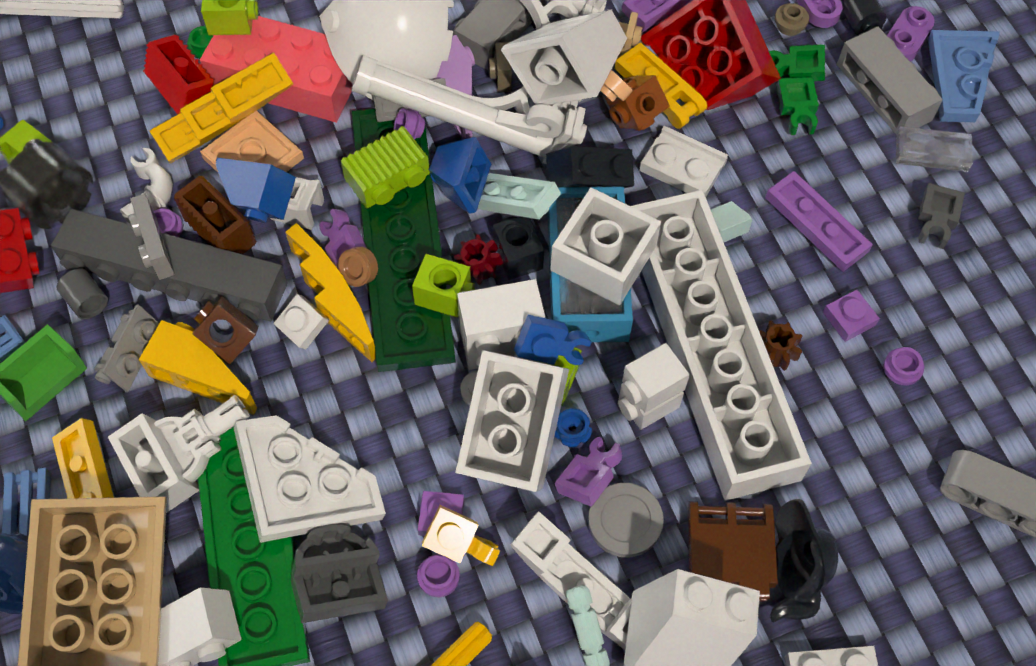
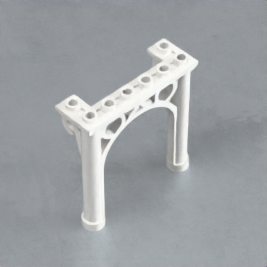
(531, 129)

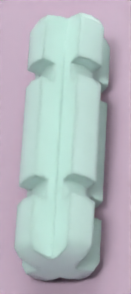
(587, 626)

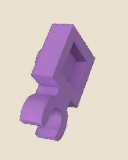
(341, 235)
(589, 476)

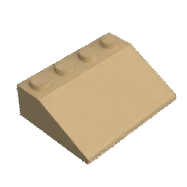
(93, 582)

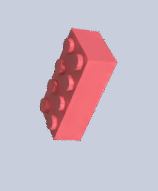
(317, 80)

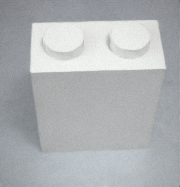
(567, 57)
(690, 621)

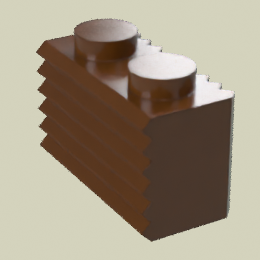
(214, 217)

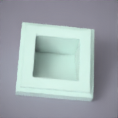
(731, 220)

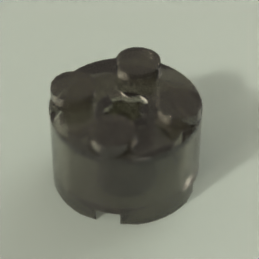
(45, 183)

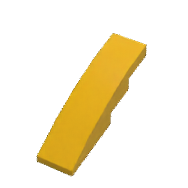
(222, 107)
(334, 294)

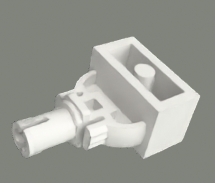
(174, 451)

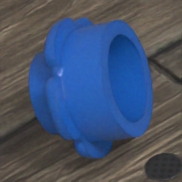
(575, 418)

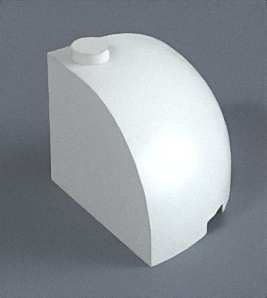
(395, 32)

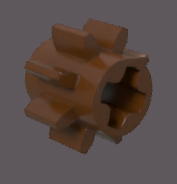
(781, 344)

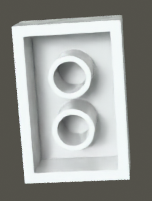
(512, 421)

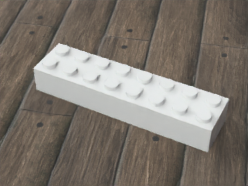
(719, 344)

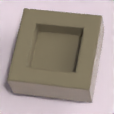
(500, 69)

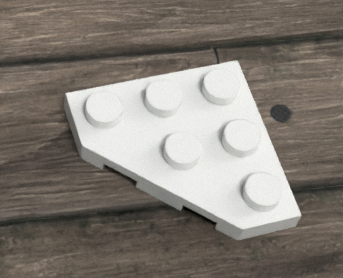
(301, 481)

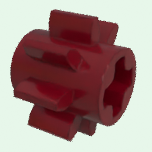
(485, 252)

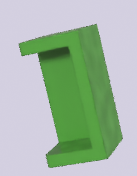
(38, 372)

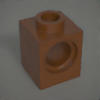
(229, 345)

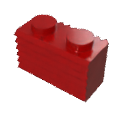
(176, 72)

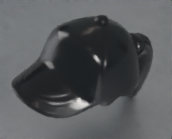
(805, 562)

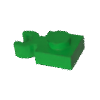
(801, 62)
(798, 99)

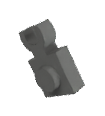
(940, 211)

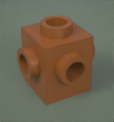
(641, 105)

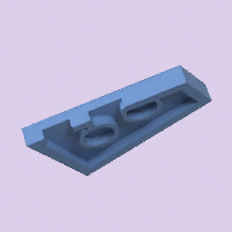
(961, 71)

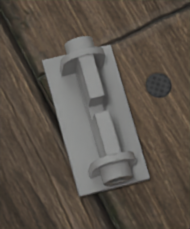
(130, 339)

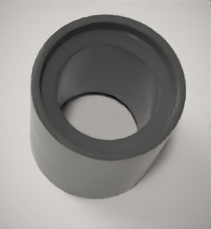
(82, 294)

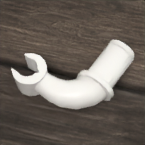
(161, 183)

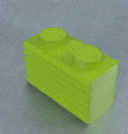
(385, 167)

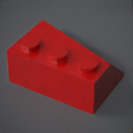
(715, 50)

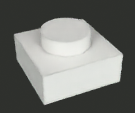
(301, 321)

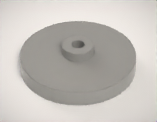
(625, 520)

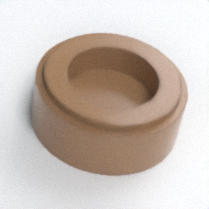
(358, 266)

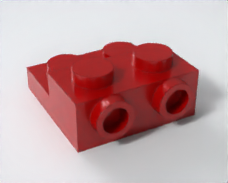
(15, 262)

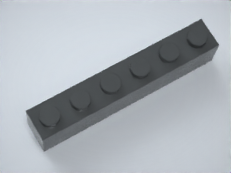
(200, 270)

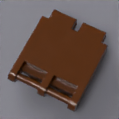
(732, 547)

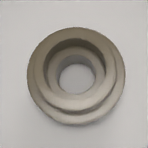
(791, 19)

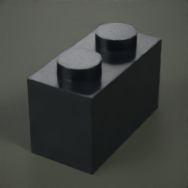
(590, 167)

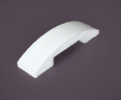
(562, 568)

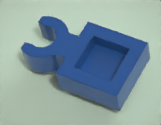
(546, 339)

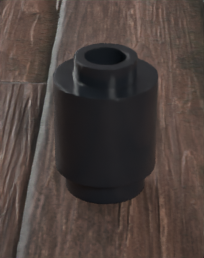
(863, 15)

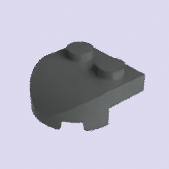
(336, 575)

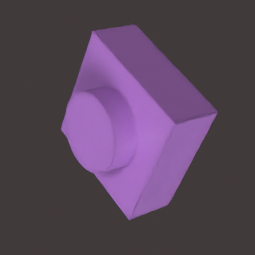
(851, 315)
(430, 504)

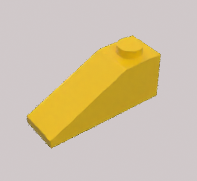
(187, 363)

